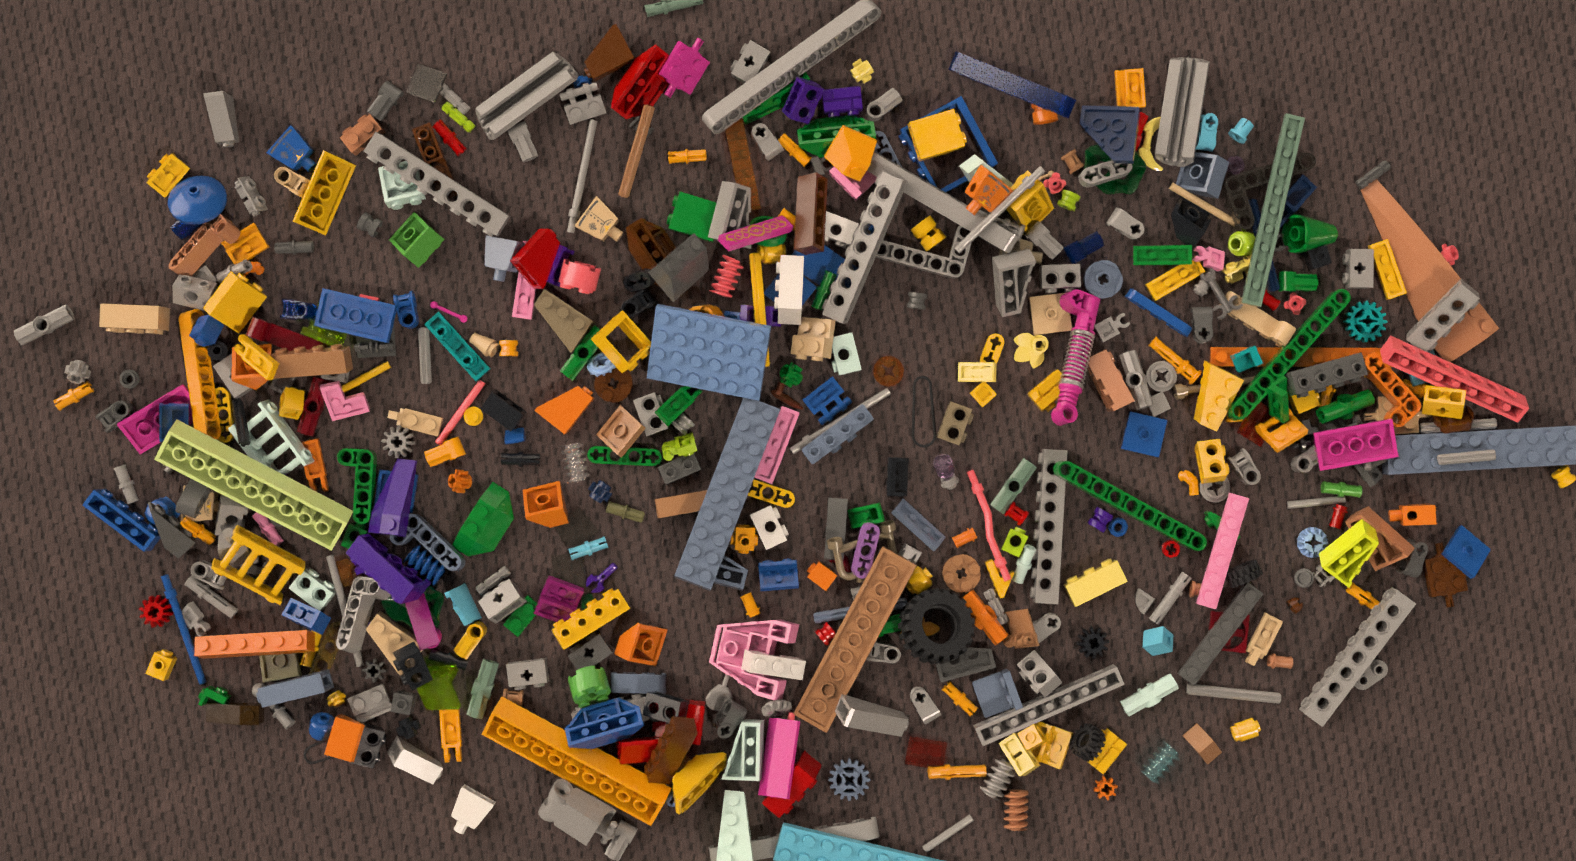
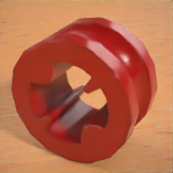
(1175, 545)

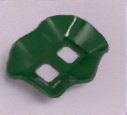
(1128, 186)
(399, 612)

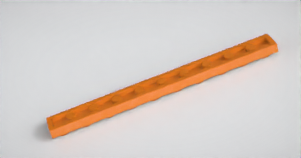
(1312, 356)

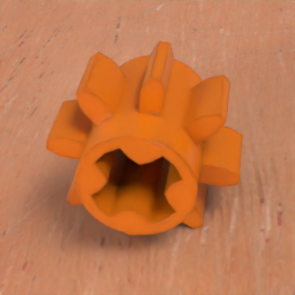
(460, 481)
(1100, 785)

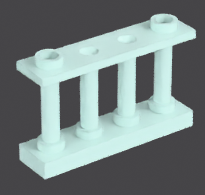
(254, 449)

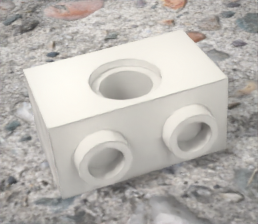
(847, 229)
(768, 538)

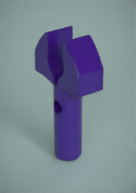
(603, 576)

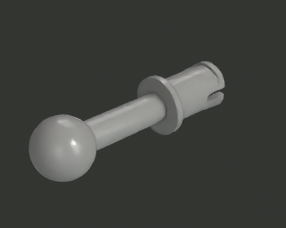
(279, 712)

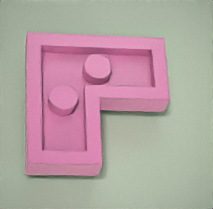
(341, 406)

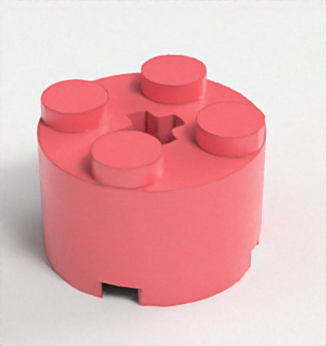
(579, 275)

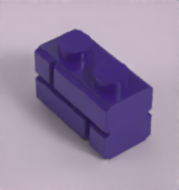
(842, 100)

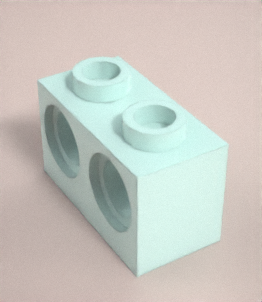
(310, 594)

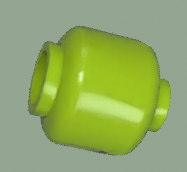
(1241, 243)

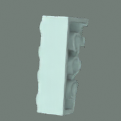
(734, 830)

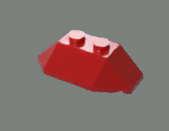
(640, 84)

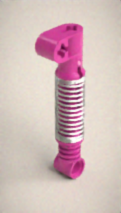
(1081, 337)

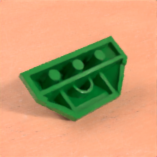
(820, 132)
(486, 522)

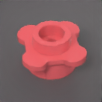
(1060, 183)
(1450, 253)
(1301, 302)

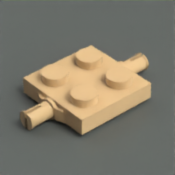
(1384, 406)

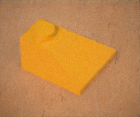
(851, 152)

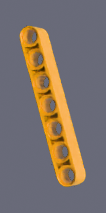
(199, 378)

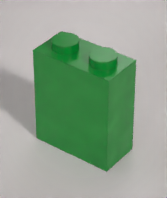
(691, 216)

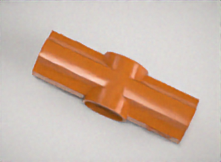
(985, 618)

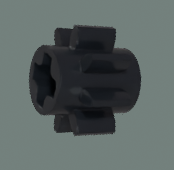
(408, 728)

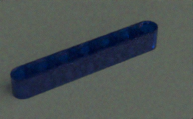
(1012, 84)

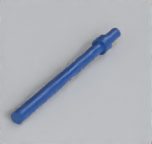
(171, 593)

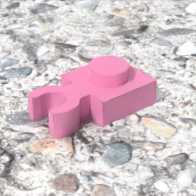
(1211, 257)

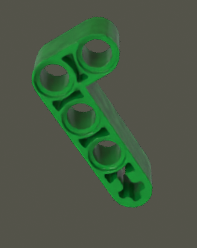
(360, 485)

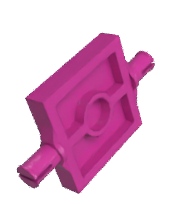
(684, 68)

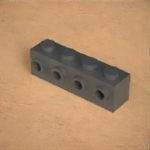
(1326, 374)

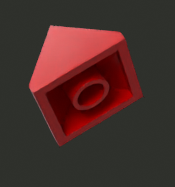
(636, 749)

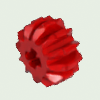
(158, 618)

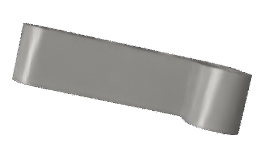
(357, 613)

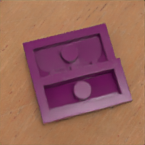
(558, 599)

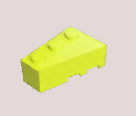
(1349, 552)

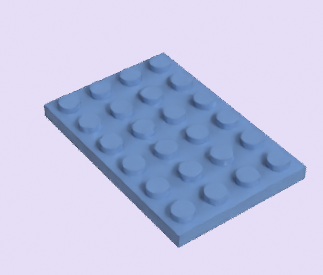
(708, 352)

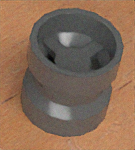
(369, 224)

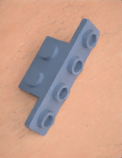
(837, 434)

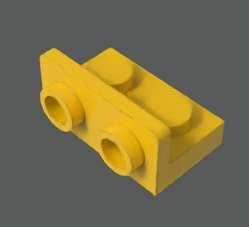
(168, 174)

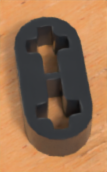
(640, 282)

